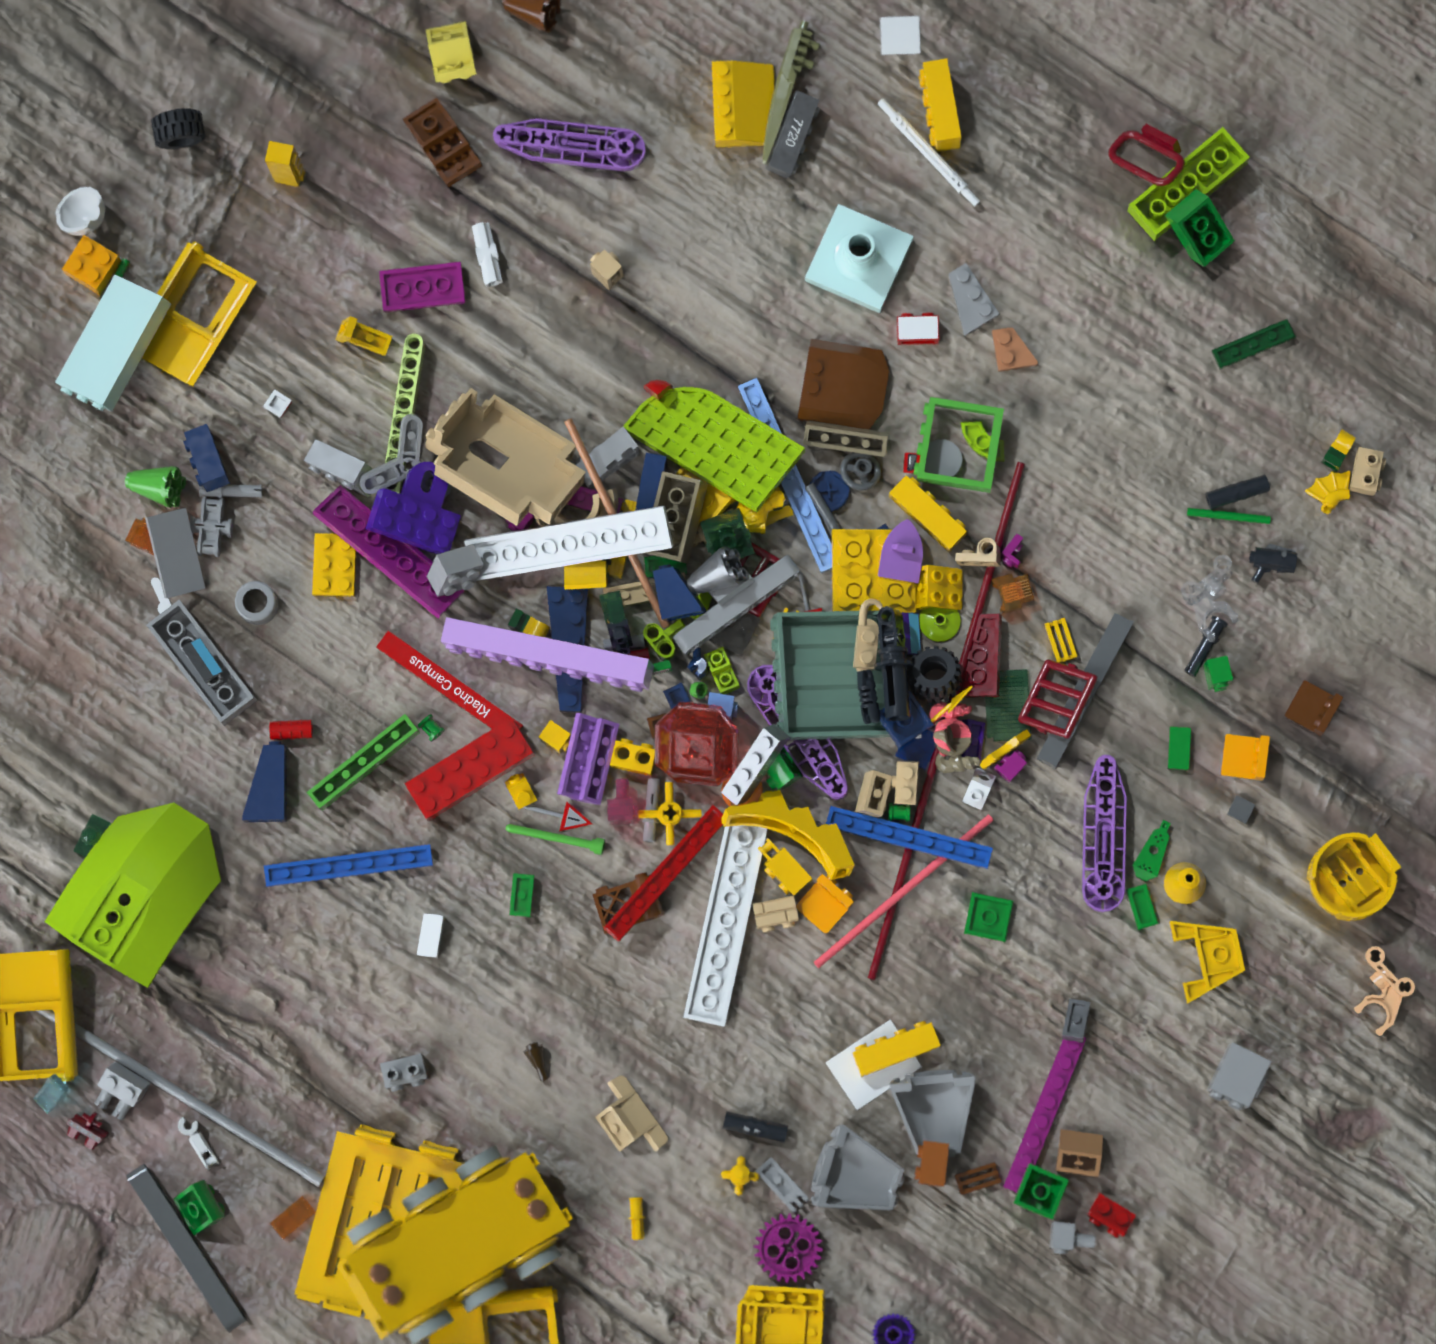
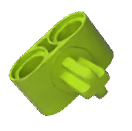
(664, 638)

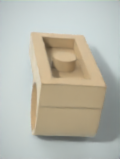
(970, 558)

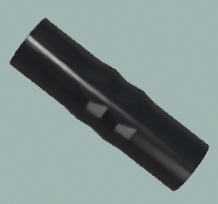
(1239, 491)
(755, 1126)

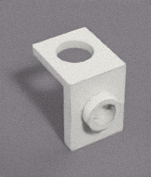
(978, 789)

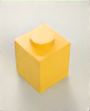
(555, 737)

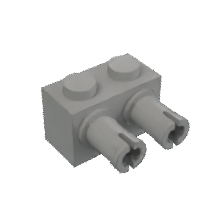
(404, 1072)
(124, 1085)
(1064, 1238)

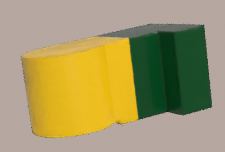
(1338, 450)
(526, 624)

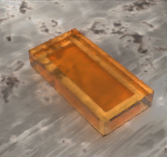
(293, 1217)

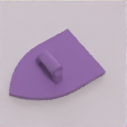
(902, 554)

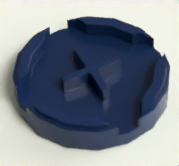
(832, 489)

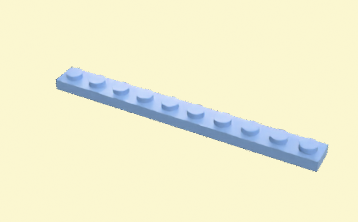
(792, 483)

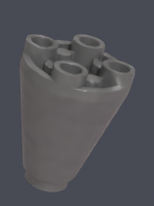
(718, 572)

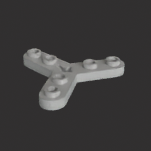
(394, 471)

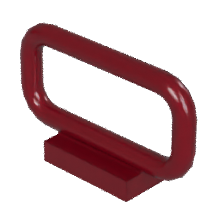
(1156, 140)

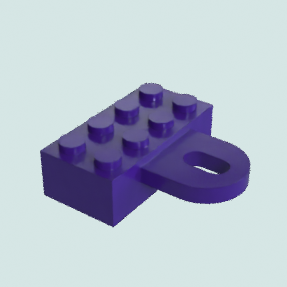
(414, 514)

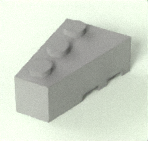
(610, 455)
(336, 465)

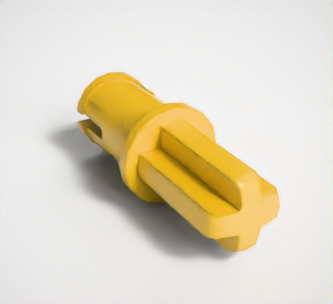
(636, 1218)

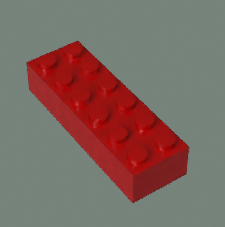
(469, 769)

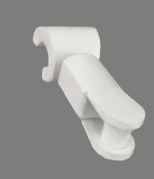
(198, 1142)

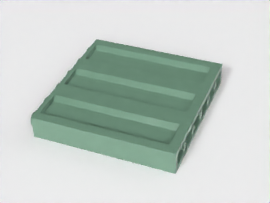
(818, 677)

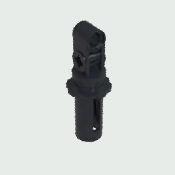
(893, 664)

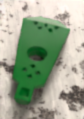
(1152, 860)

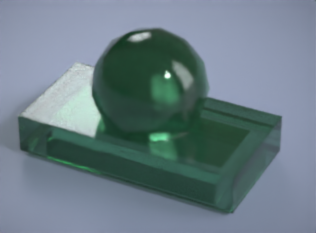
(91, 834)

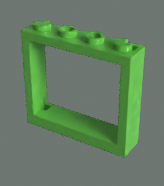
(923, 447)

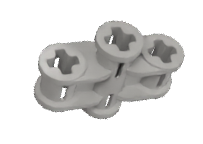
(211, 526)

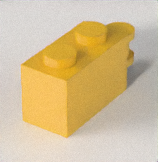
(784, 868)

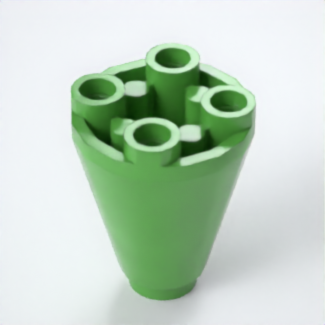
(158, 484)

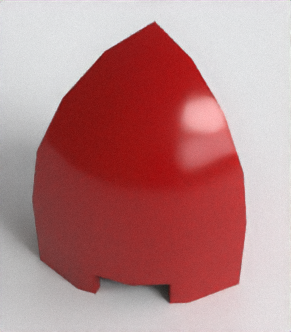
(657, 388)

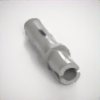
(233, 491)
(651, 823)

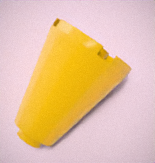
(1179, 889)

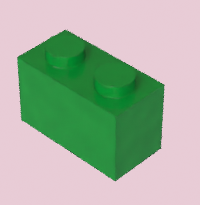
(1218, 673)

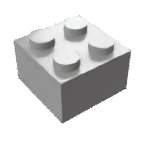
(455, 570)

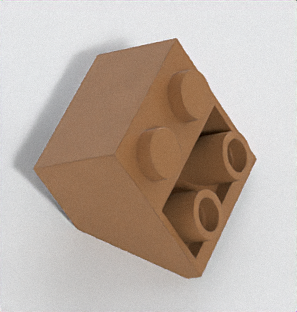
(1079, 1153)

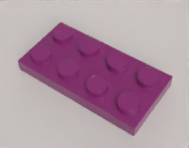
(422, 287)

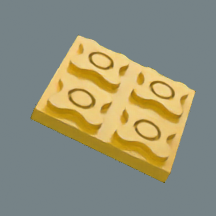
(855, 573)

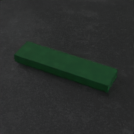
(1253, 344)

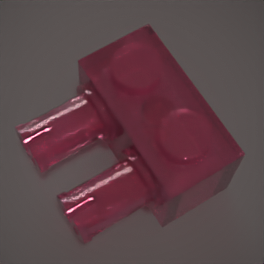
(622, 808)

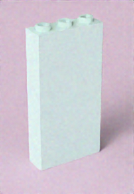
(112, 343)

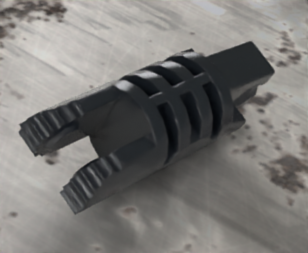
(869, 706)

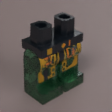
(616, 622)

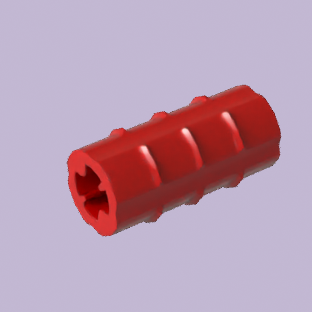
(291, 729)

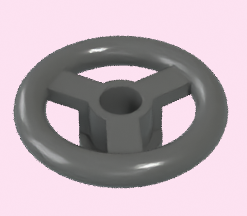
(866, 465)

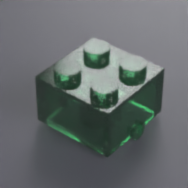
(727, 531)

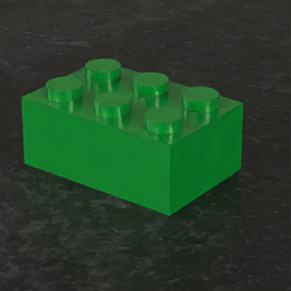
(1200, 228)

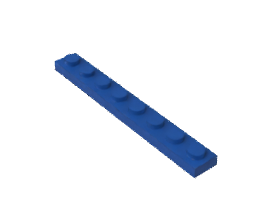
(910, 837)
(348, 865)

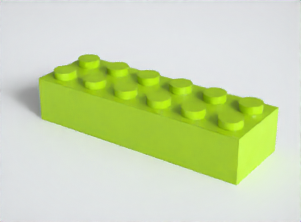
(1203, 170)

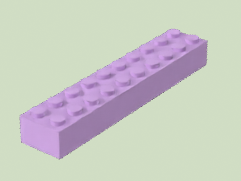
(548, 654)

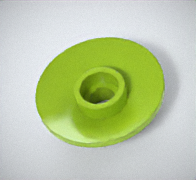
(939, 631)

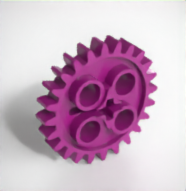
(771, 1237)

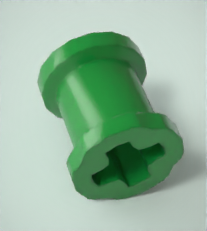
(431, 727)
(899, 812)

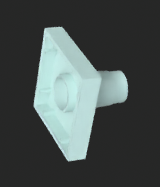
(859, 278)

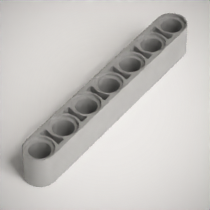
(722, 616)

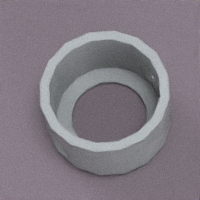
(267, 613)

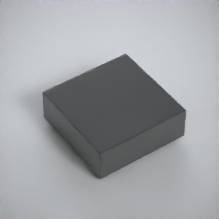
(1240, 809)

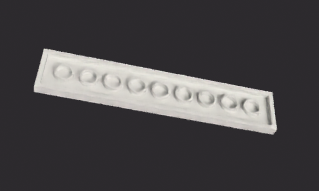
(573, 542)
(725, 924)

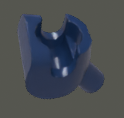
(698, 663)

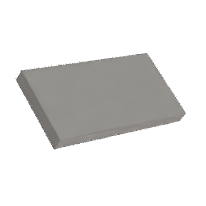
(175, 553)

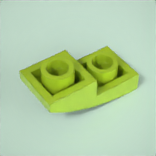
(722, 671)

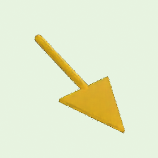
(955, 700)

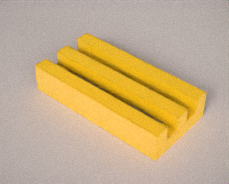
(1066, 631)

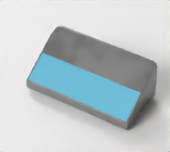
(202, 660)

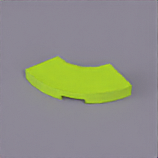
(979, 440)

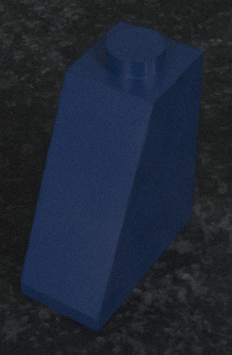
(674, 595)

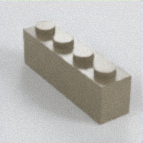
(846, 438)

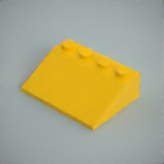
(741, 102)

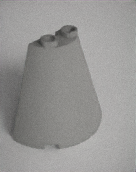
(935, 1106)
(855, 1174)

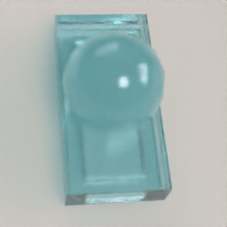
(51, 1093)

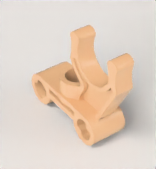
(1389, 985)

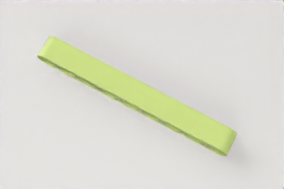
(405, 395)

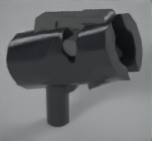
(1272, 558)

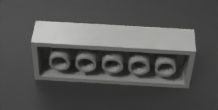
(224, 694)

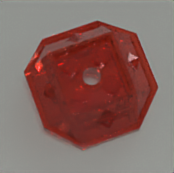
(701, 727)

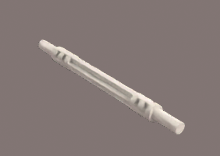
(934, 158)

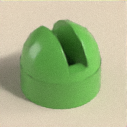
(701, 686)

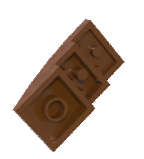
(442, 142)

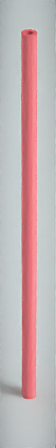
(896, 897)

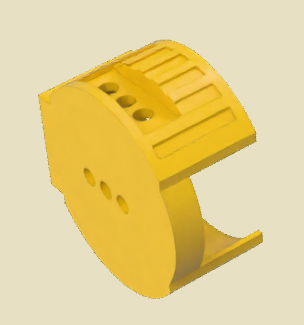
(1367, 891)

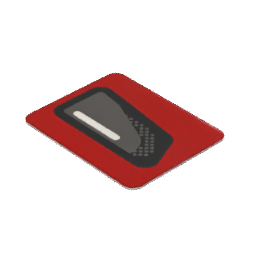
(909, 462)

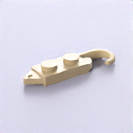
(866, 638)

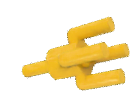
(740, 1175)

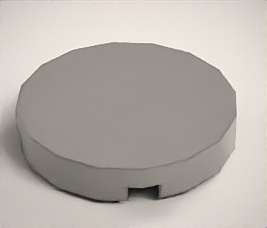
(943, 458)

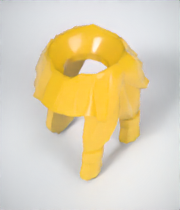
(765, 516)

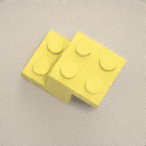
(451, 52)

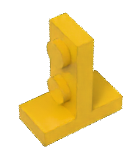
(363, 336)

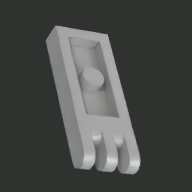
(781, 1184)

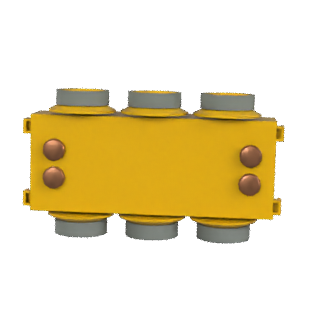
(453, 1245)

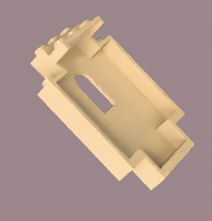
(534, 477)

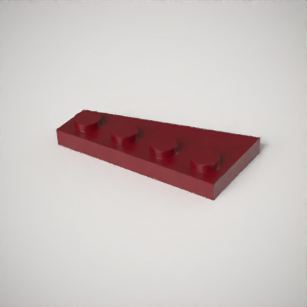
(984, 658)

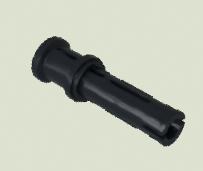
(1202, 651)

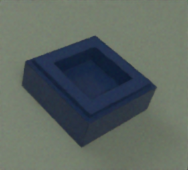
(676, 694)

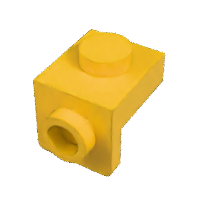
(520, 790)

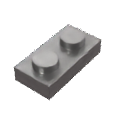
(1076, 1020)

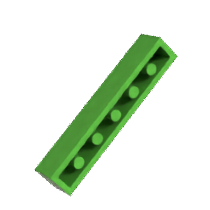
(363, 762)

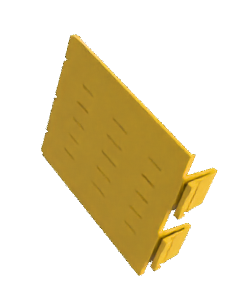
(346, 1189)

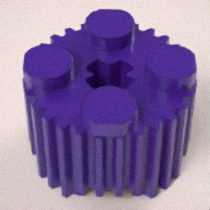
(889, 1322)

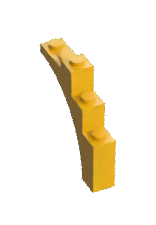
(798, 824)

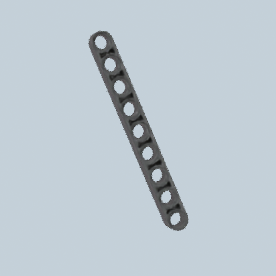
(186, 1248)

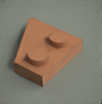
(1011, 351)

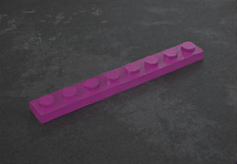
(1044, 1111)

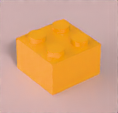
(92, 265)

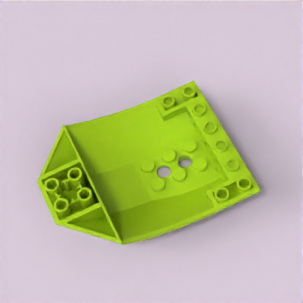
(167, 869)

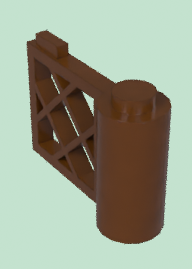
(653, 912)

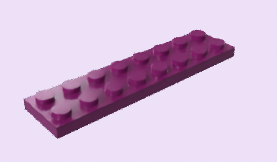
(396, 559)

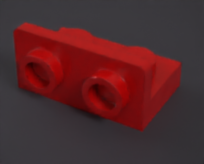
(1110, 1215)

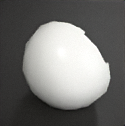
(80, 211)

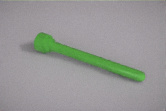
(596, 845)

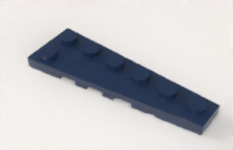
(568, 624)

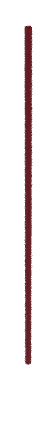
(932, 766)

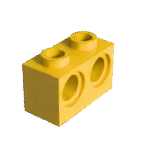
(631, 763)

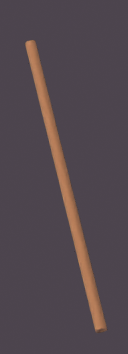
(611, 510)

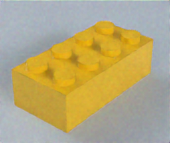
(941, 105)

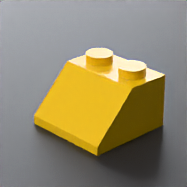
(586, 575)

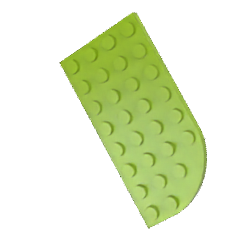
(716, 443)

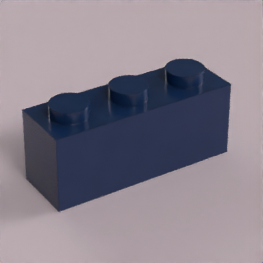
(205, 458)

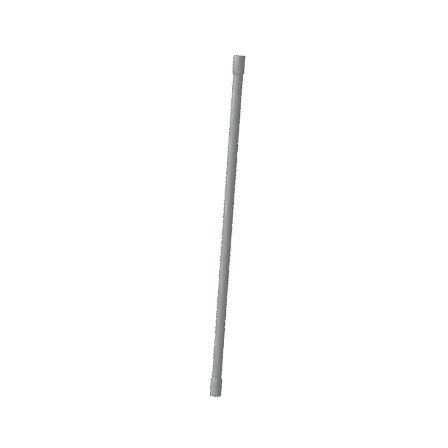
(306, 1172)

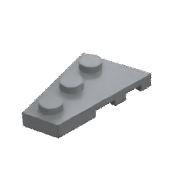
(971, 300)

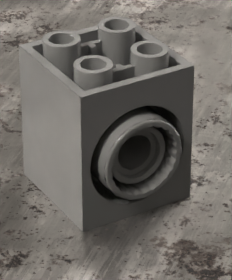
(1239, 1077)

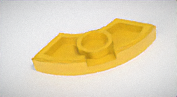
(1005, 749)

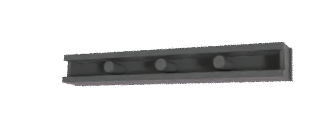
(1098, 665)

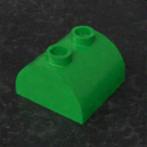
(783, 772)
(1040, 1191)
(200, 1206)

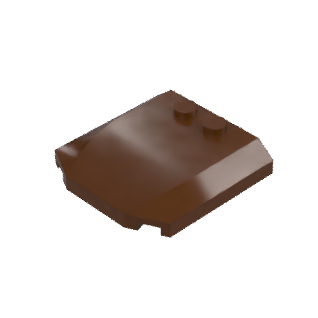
(843, 385)

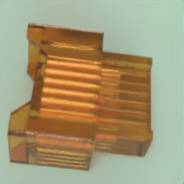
(1013, 592)

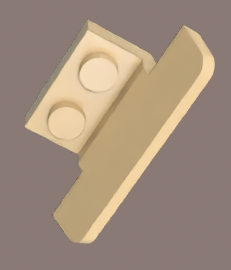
(629, 1118)

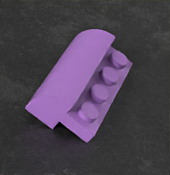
(588, 759)

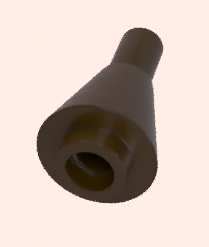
(536, 1057)

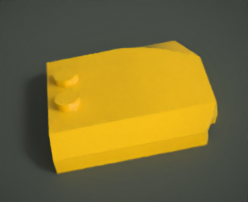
(780, 1316)

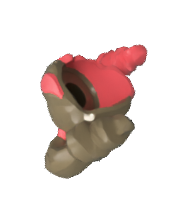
(952, 739)

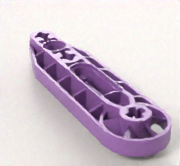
(558, 141)
(755, 689)
(1105, 823)

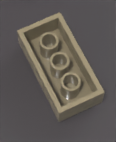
(683, 504)

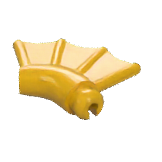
(1331, 490)

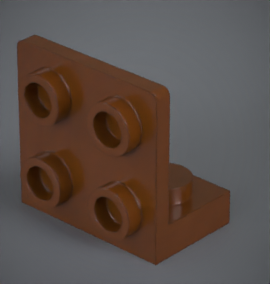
(1313, 708)

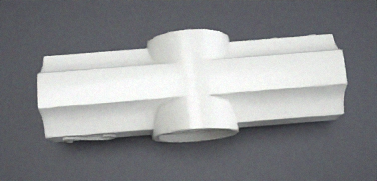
(487, 254)

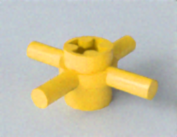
(664, 819)

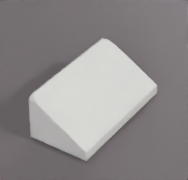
(430, 935)

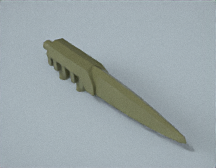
(791, 67)

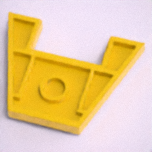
(1217, 954)

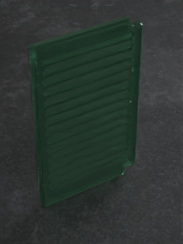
(1004, 710)

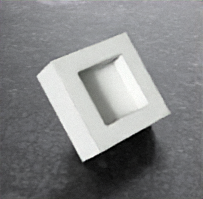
(277, 404)

